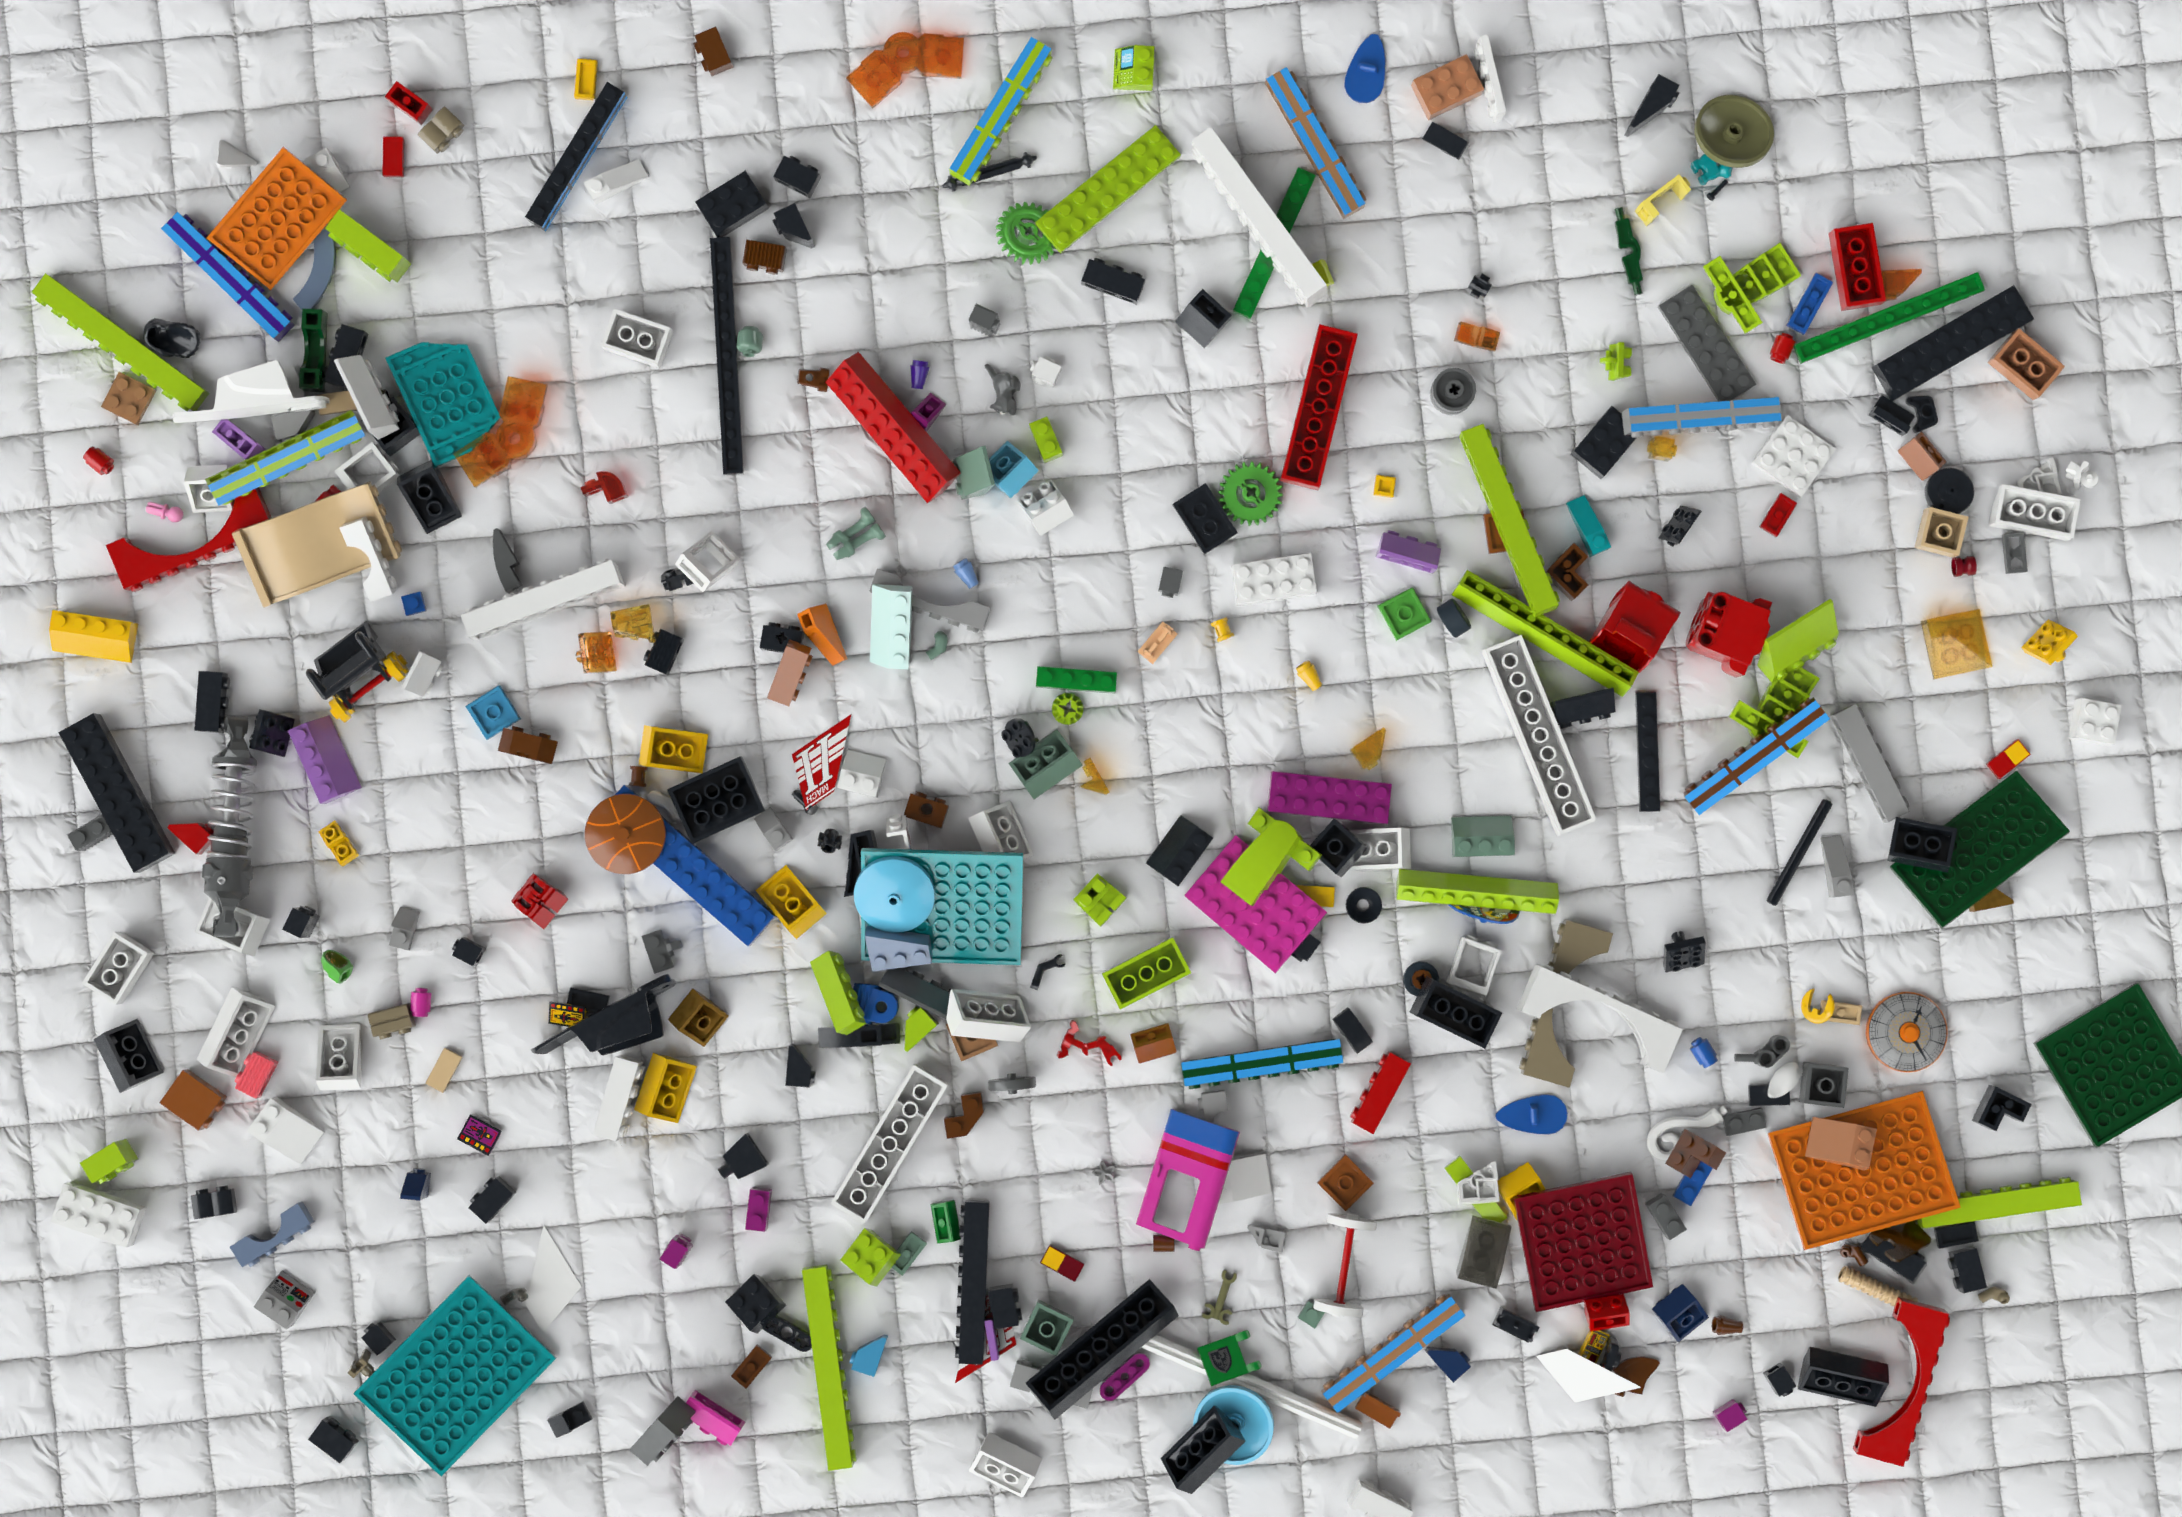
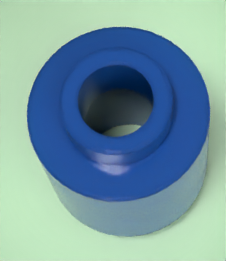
(1703, 1052)

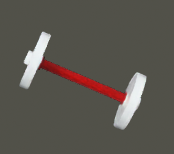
(1339, 1307)

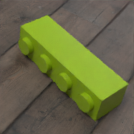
(838, 992)

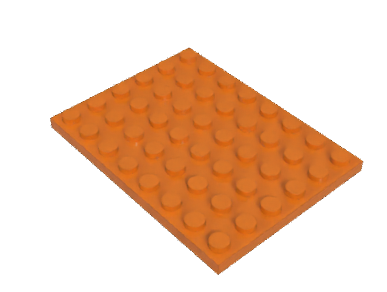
(1902, 1184)

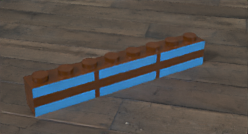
(1755, 756)

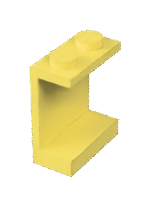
(1647, 211)

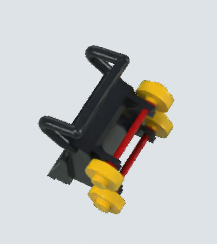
(349, 662)

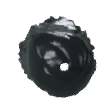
(171, 338)

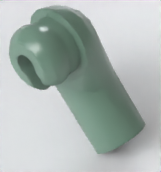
(940, 645)

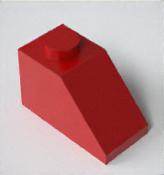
(193, 835)

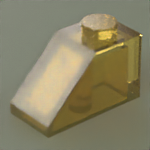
(1369, 750)

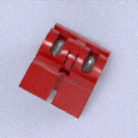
(537, 898)

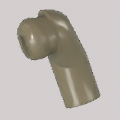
(1994, 1293)

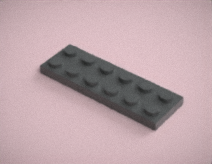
(1706, 345)

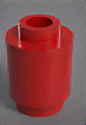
(1782, 348)
(98, 460)

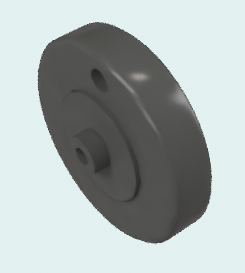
(1011, 1083)

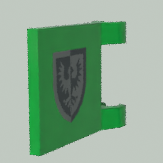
(1224, 1359)

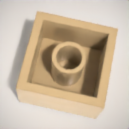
(1941, 532)

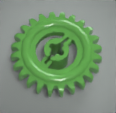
(1021, 246)
(1264, 507)

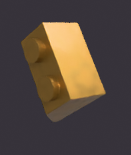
(698, 1017)

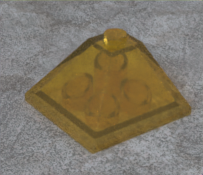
(1956, 644)

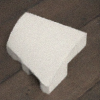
(2042, 479)
(1480, 1186)

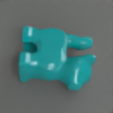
(1710, 169)

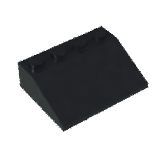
(716, 799)

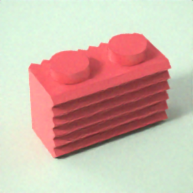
(256, 1074)

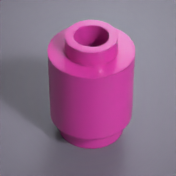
(420, 1002)

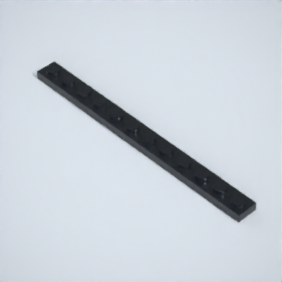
(726, 356)

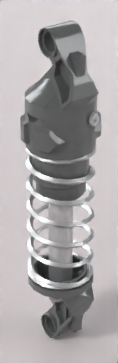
(227, 864)

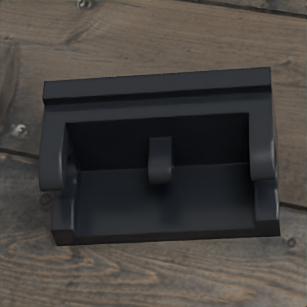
(1515, 1325)

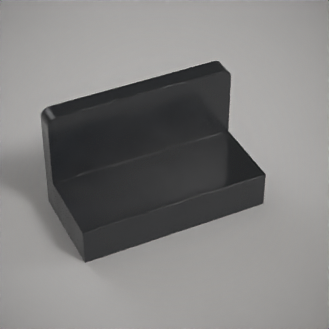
(1892, 415)

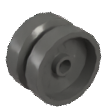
(1460, 382)

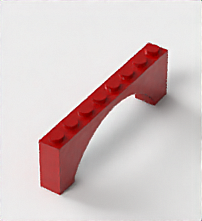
(141, 567)
(1893, 1437)

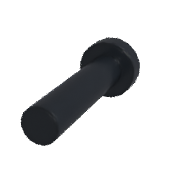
(1711, 196)

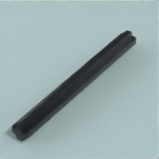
(1799, 852)

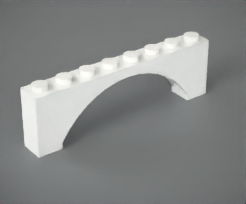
(1654, 1036)

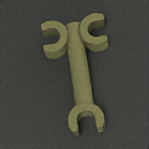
(1217, 1312)

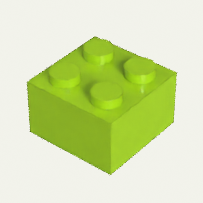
(108, 1161)
(870, 1257)

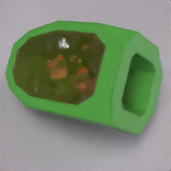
(336, 966)

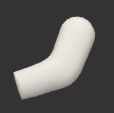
(664, 801)

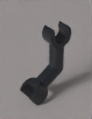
(1040, 970)

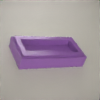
(992, 1340)

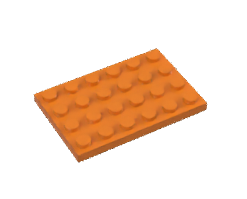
(277, 218)

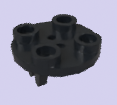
(1019, 737)

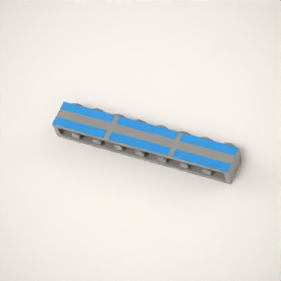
(1701, 416)

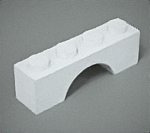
(360, 535)

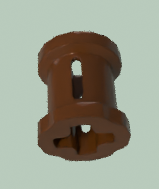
(638, 776)

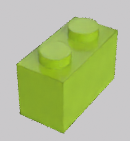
(1045, 439)

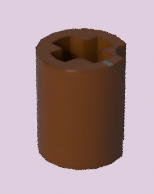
(1163, 1243)

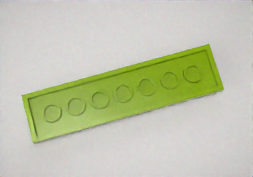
(1107, 189)

